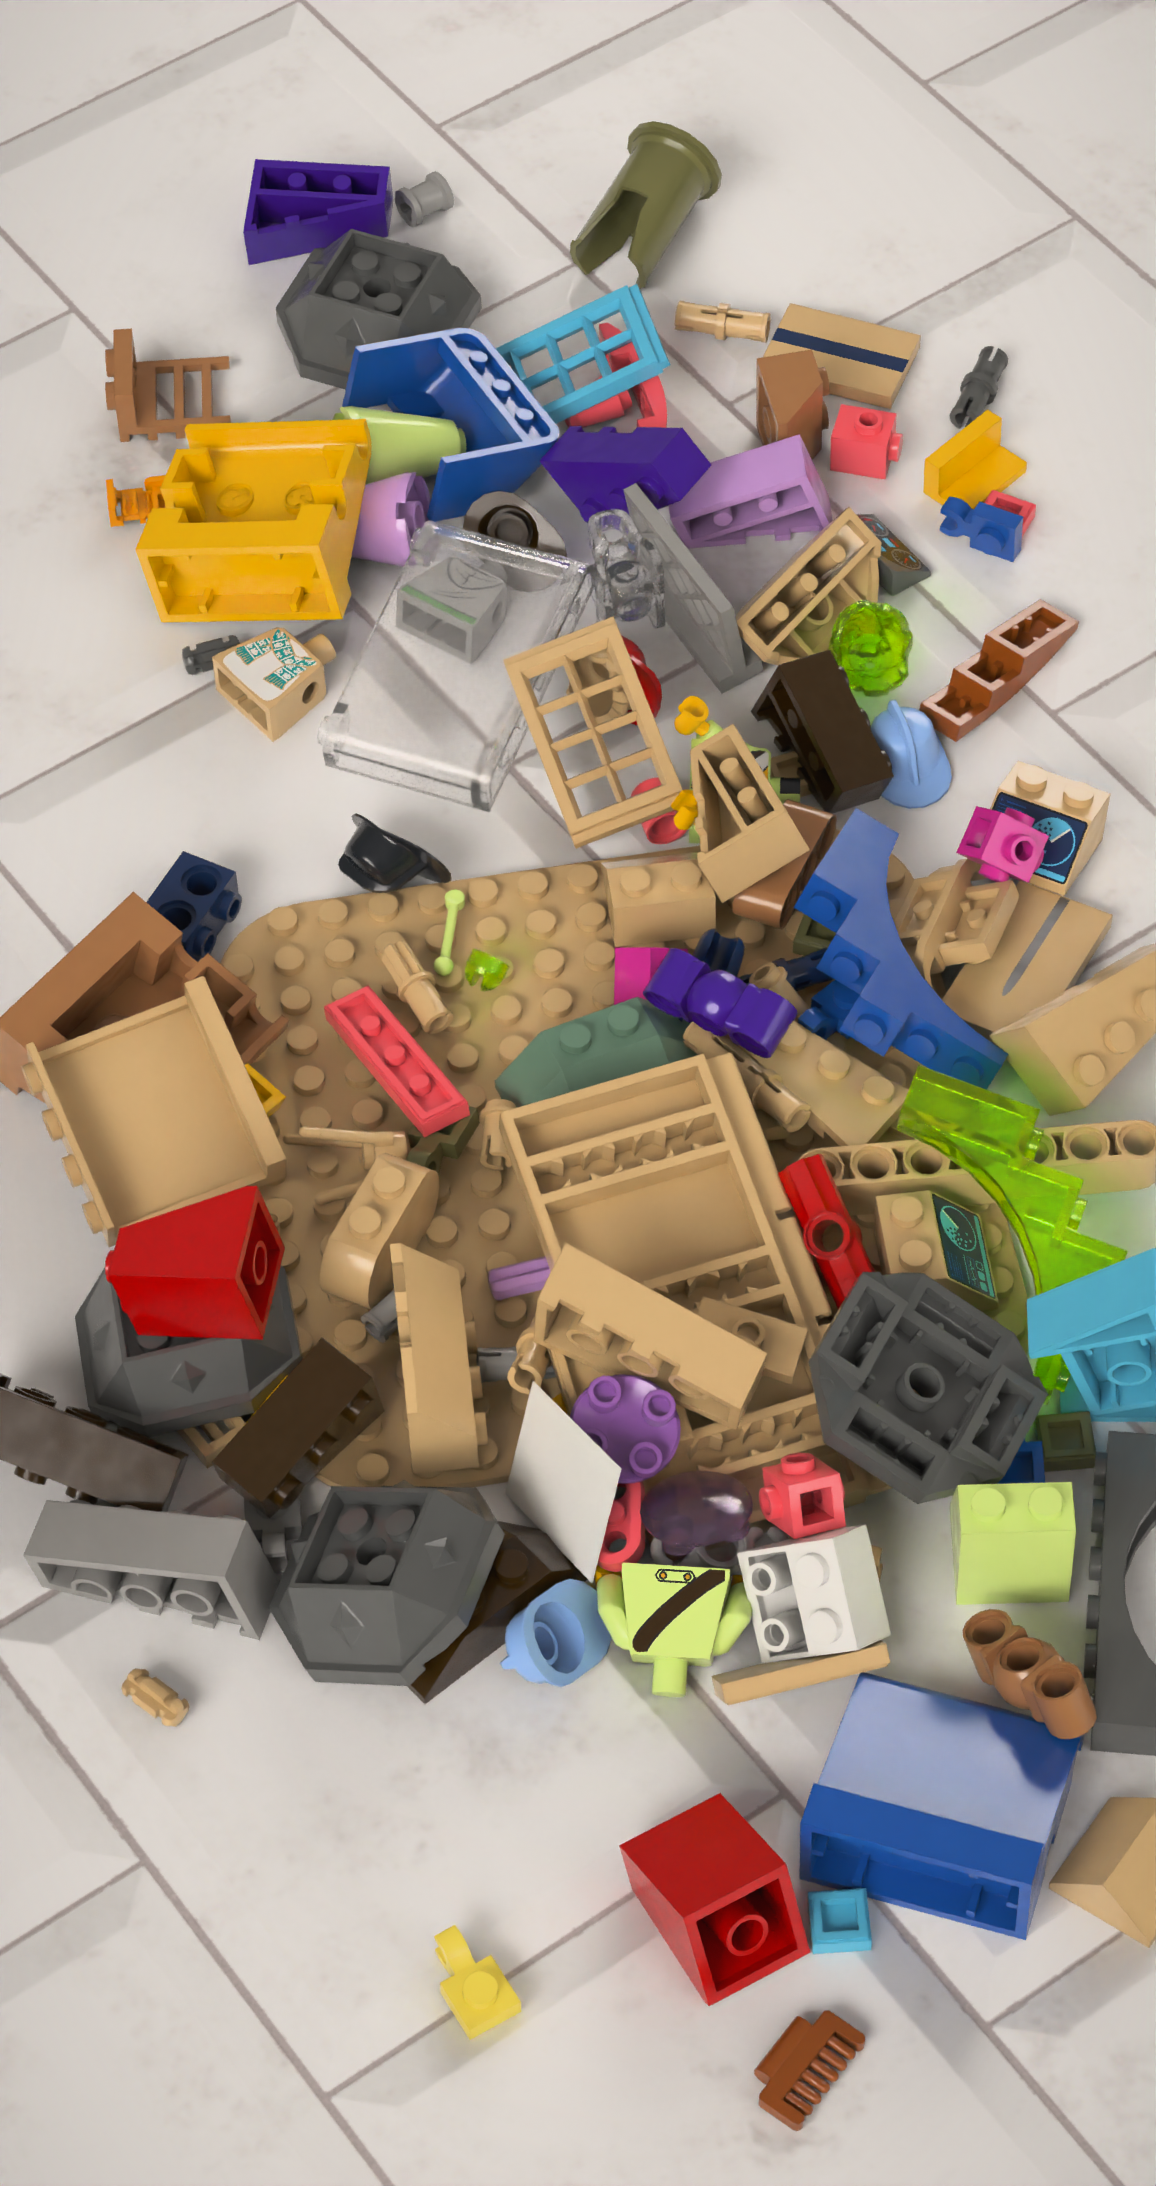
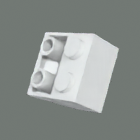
(814, 1595)

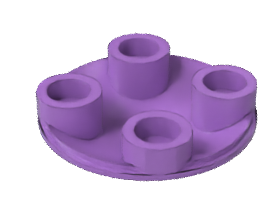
(631, 1423)

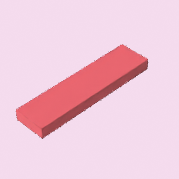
(396, 1061)

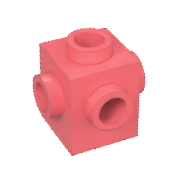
(802, 1496)

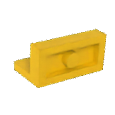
(972, 464)

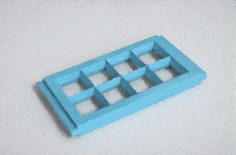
(639, 331)

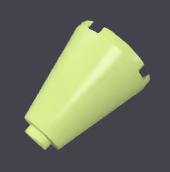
(406, 441)

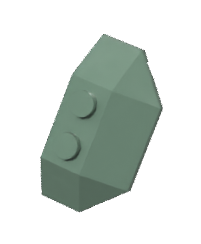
(594, 1051)

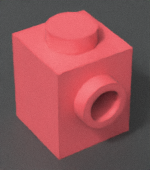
(864, 442)

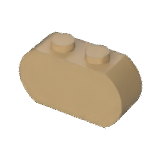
(388, 1208)

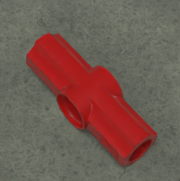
(817, 1207)

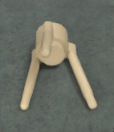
(372, 1146)

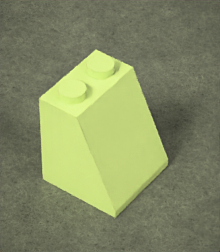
(1013, 1542)

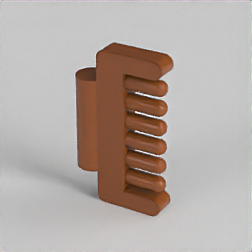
(793, 2058)

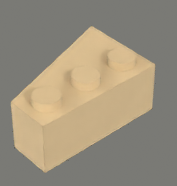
(739, 816)

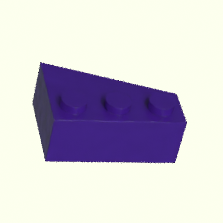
(312, 205)
(601, 464)

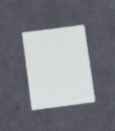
(563, 1481)

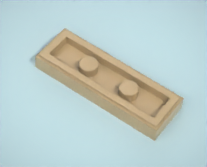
(787, 1675)

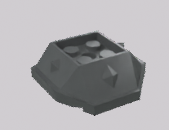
(366, 294)
(970, 1379)
(179, 1381)
(385, 1580)

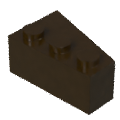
(832, 735)
(299, 1429)

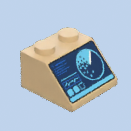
(1062, 809)
(938, 1239)

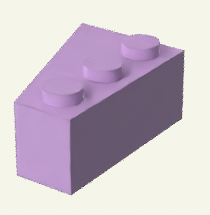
(754, 495)

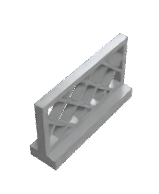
(693, 602)

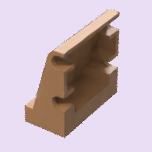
(115, 973)

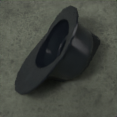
(386, 861)

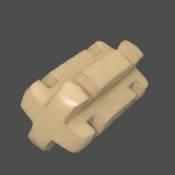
(155, 1697)

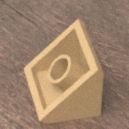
(1115, 1868)

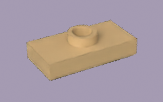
(776, 1337)

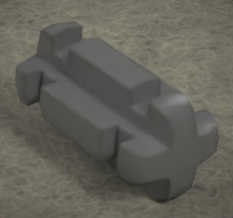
(203, 654)

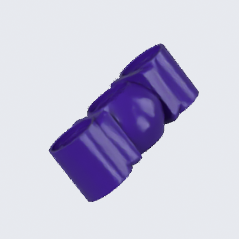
(720, 1003)

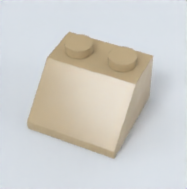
(658, 899)

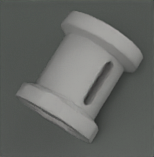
(424, 199)

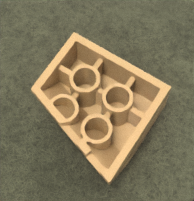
(436, 1363)

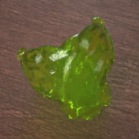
(874, 635)

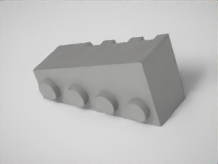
(155, 1561)

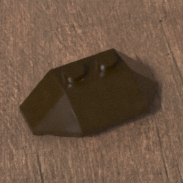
(521, 1572)

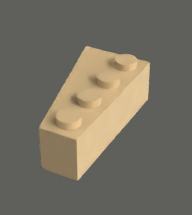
(632, 1330)

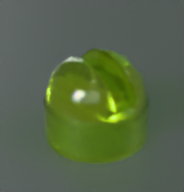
(486, 966)

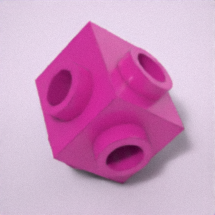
(1003, 844)

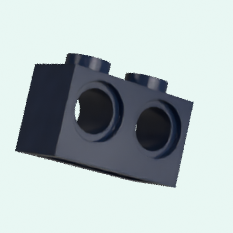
(198, 901)

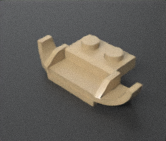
(951, 920)

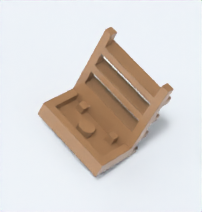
(135, 389)

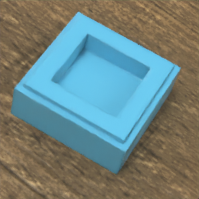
(839, 1921)

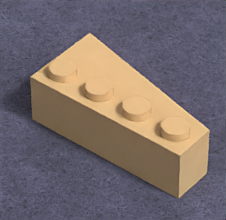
(1084, 1035)

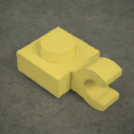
(475, 1991)

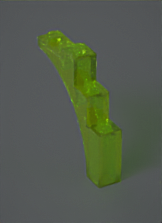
(989, 1141)

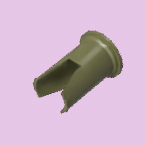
(648, 198)

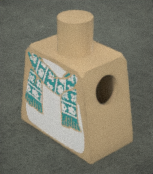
(274, 678)

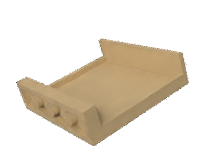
(155, 1112)

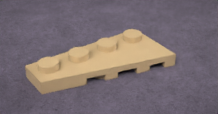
(844, 1094)

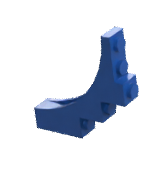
(869, 958)

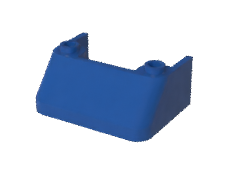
(463, 380)

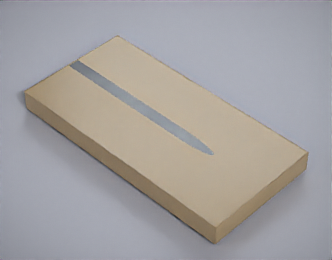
(1034, 962)

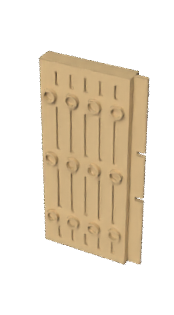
(684, 1197)

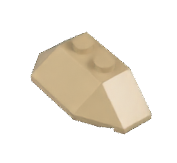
(802, 601)

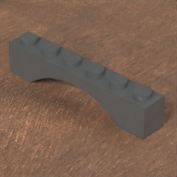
(1118, 1662)

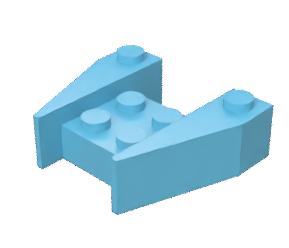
(1105, 1337)

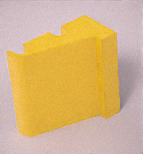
(258, 522)

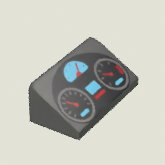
(897, 564)

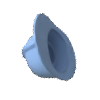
(915, 754)
(557, 1635)

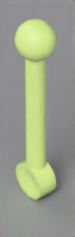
(454, 902)

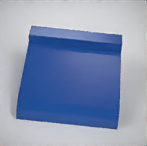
(938, 1805)

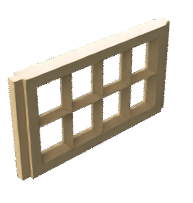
(563, 652)

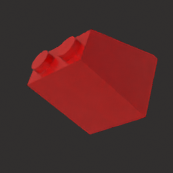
(200, 1268)
(717, 1897)

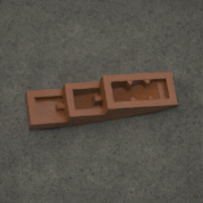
(1000, 670)

